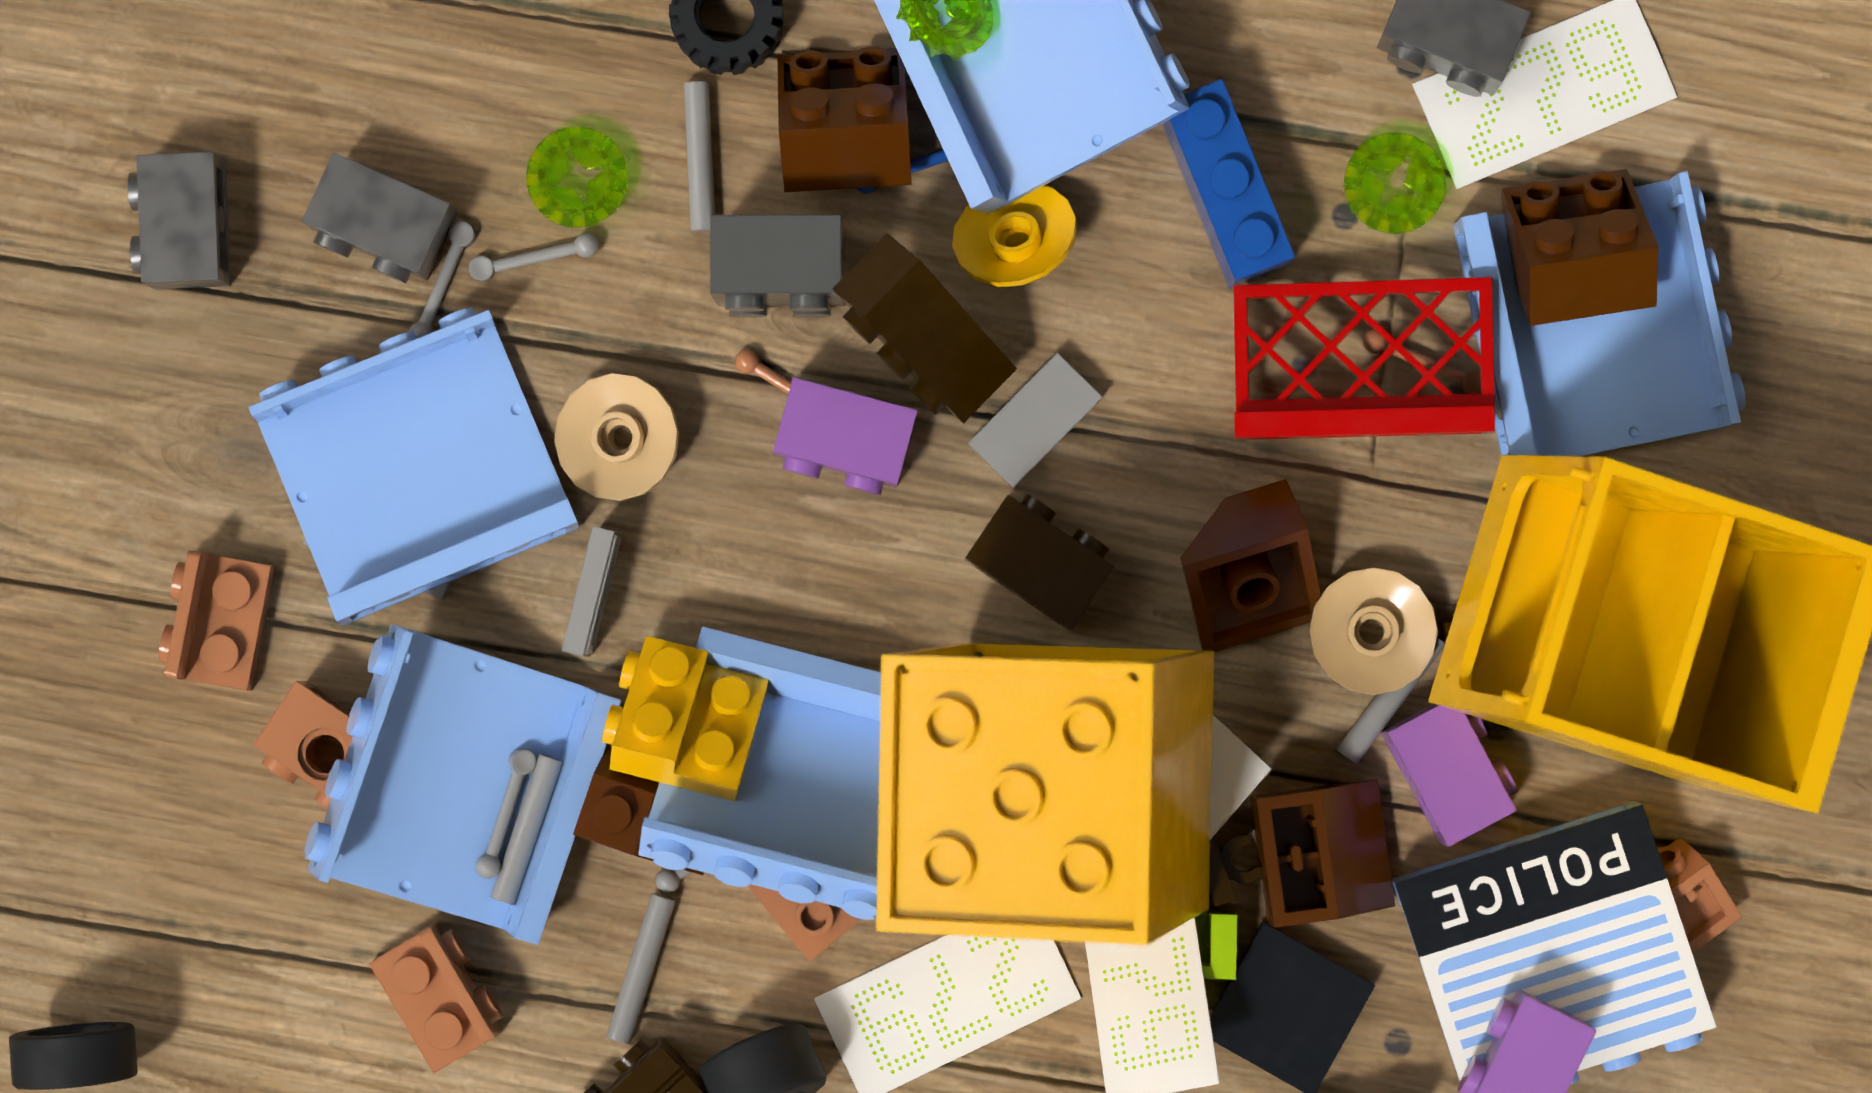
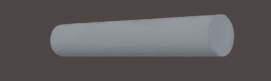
(699, 155)
(1377, 716)
(526, 829)
(640, 968)

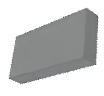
(1035, 420)
(592, 592)

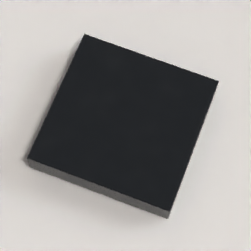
(1288, 1009)

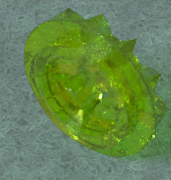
(962, 35)
(550, 164)
(1423, 176)

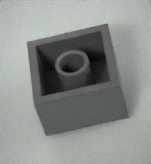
(776, 263)

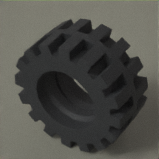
(729, 55)

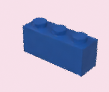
(1227, 186)

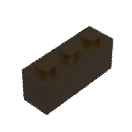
(922, 330)

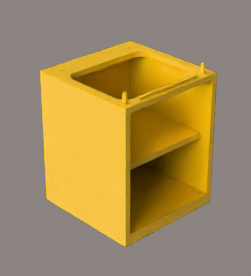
(1660, 627)
(1044, 791)

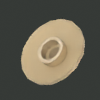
(587, 437)
(1406, 625)

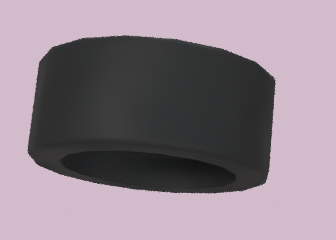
(73, 1055)

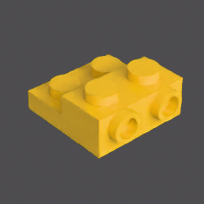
(684, 719)

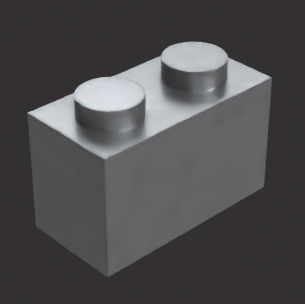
(1455, 38)
(379, 218)
(180, 220)

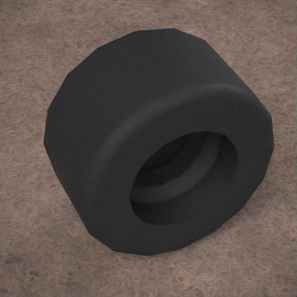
(766, 1063)

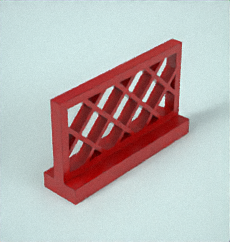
(1364, 415)

